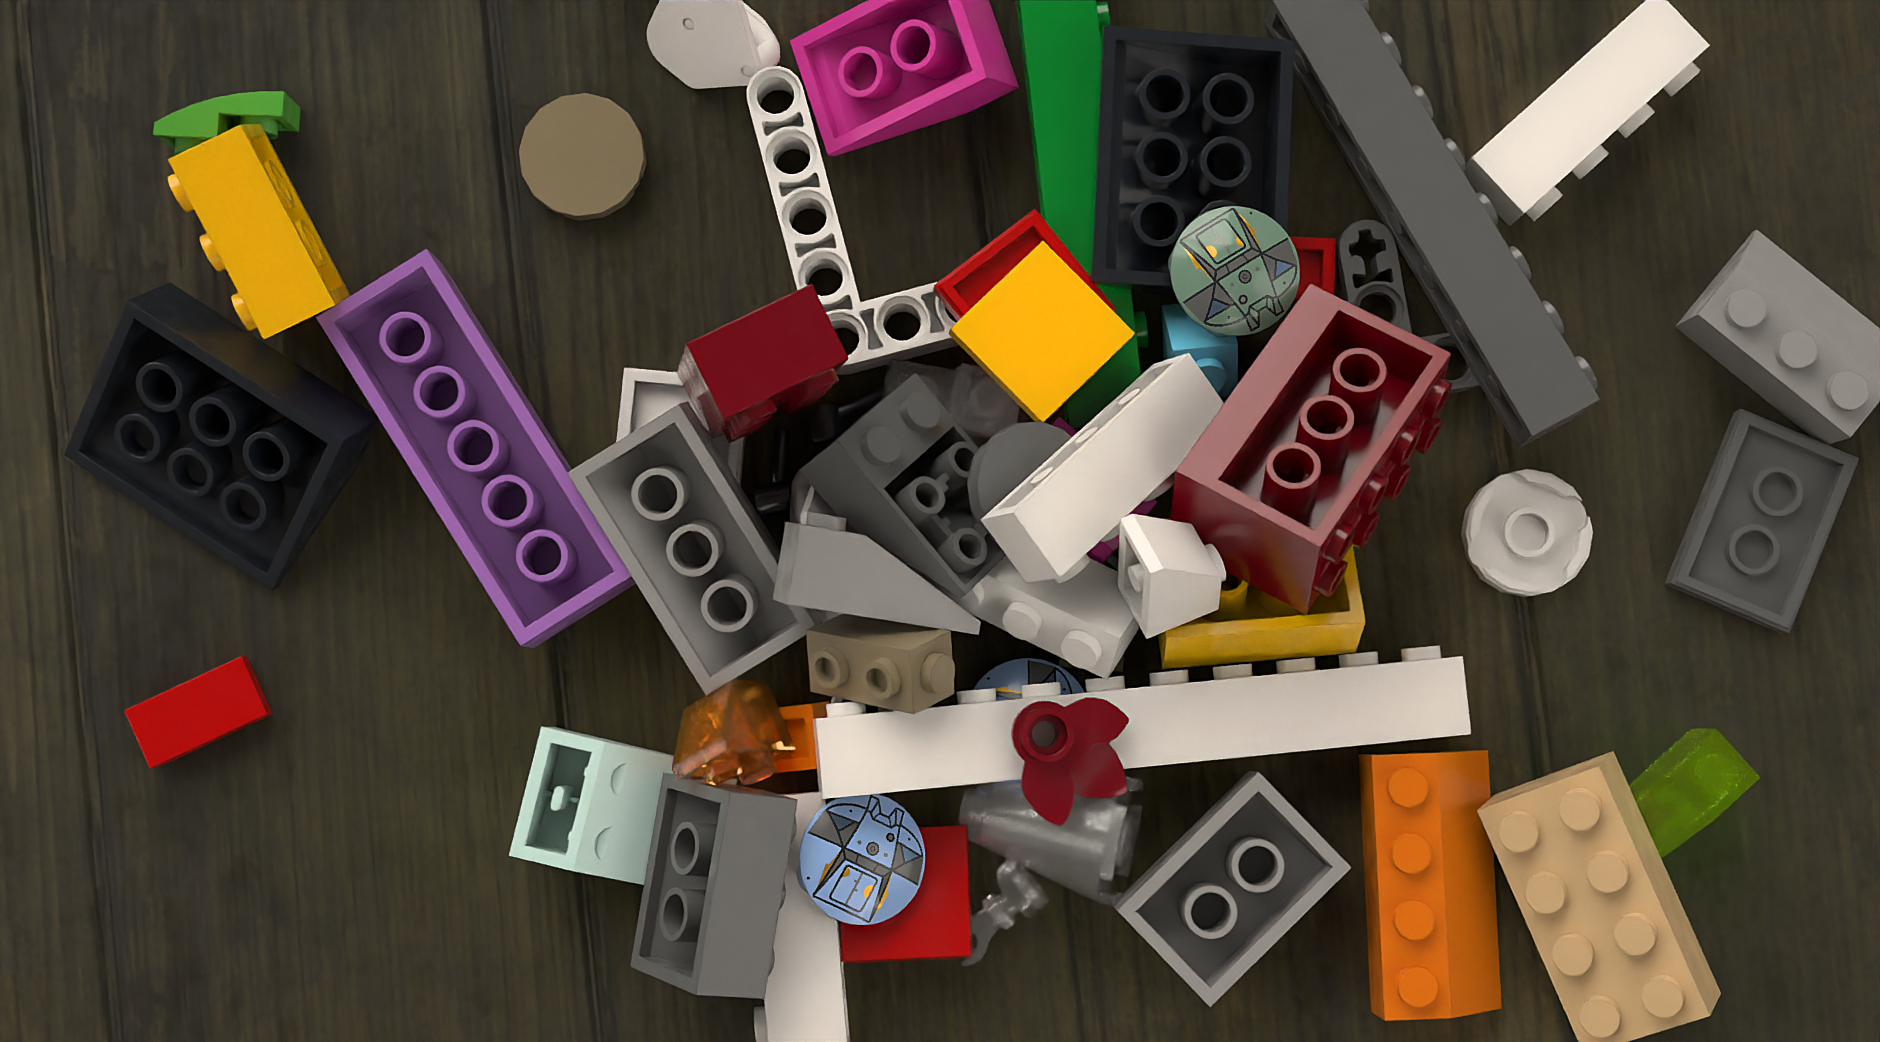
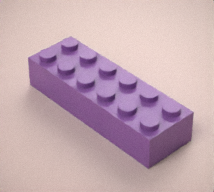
(476, 448)

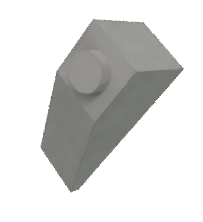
(856, 576)

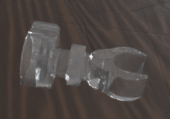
(1018, 894)

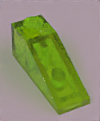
(1690, 787)

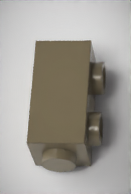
(881, 662)

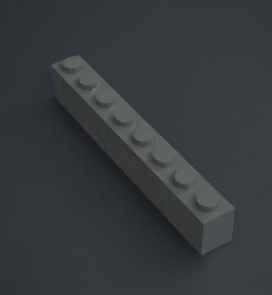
(1436, 215)

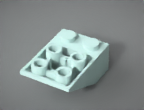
(590, 805)

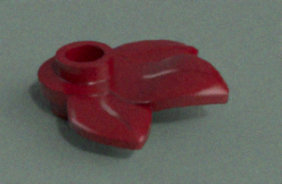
(1076, 759)

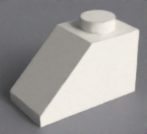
(1166, 572)

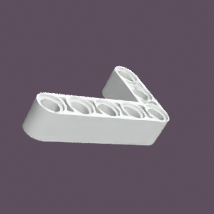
(827, 248)

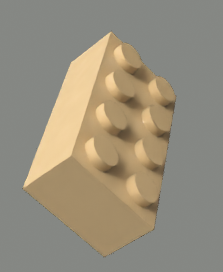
(1600, 903)

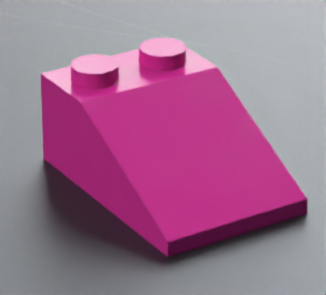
(901, 68)

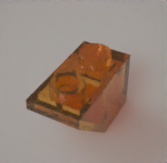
(732, 735)

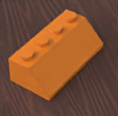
(1429, 885)

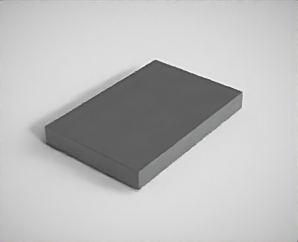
(1761, 521)

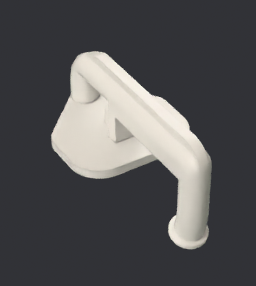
(711, 42)

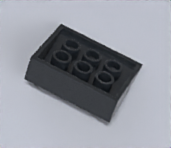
(1181, 133)
(218, 433)

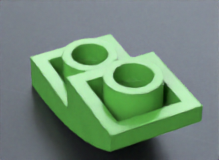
(217, 115)

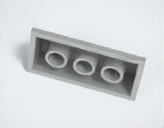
(692, 546)

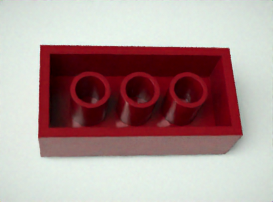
(760, 363)

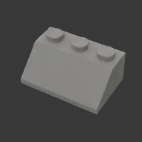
(1789, 340)

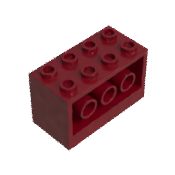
(1312, 447)

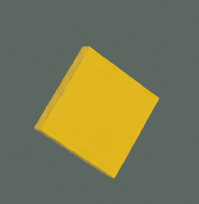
(1041, 333)

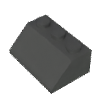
(714, 887)

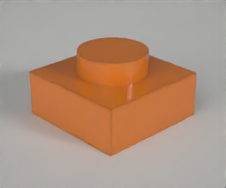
(800, 727)

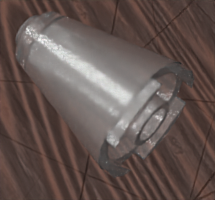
(1079, 855)

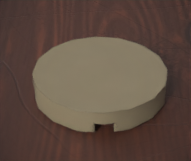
(582, 156)

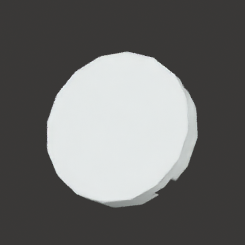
(1526, 533)

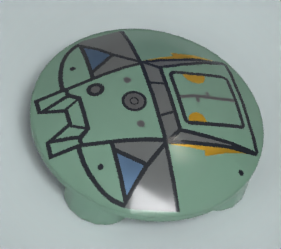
(1234, 271)

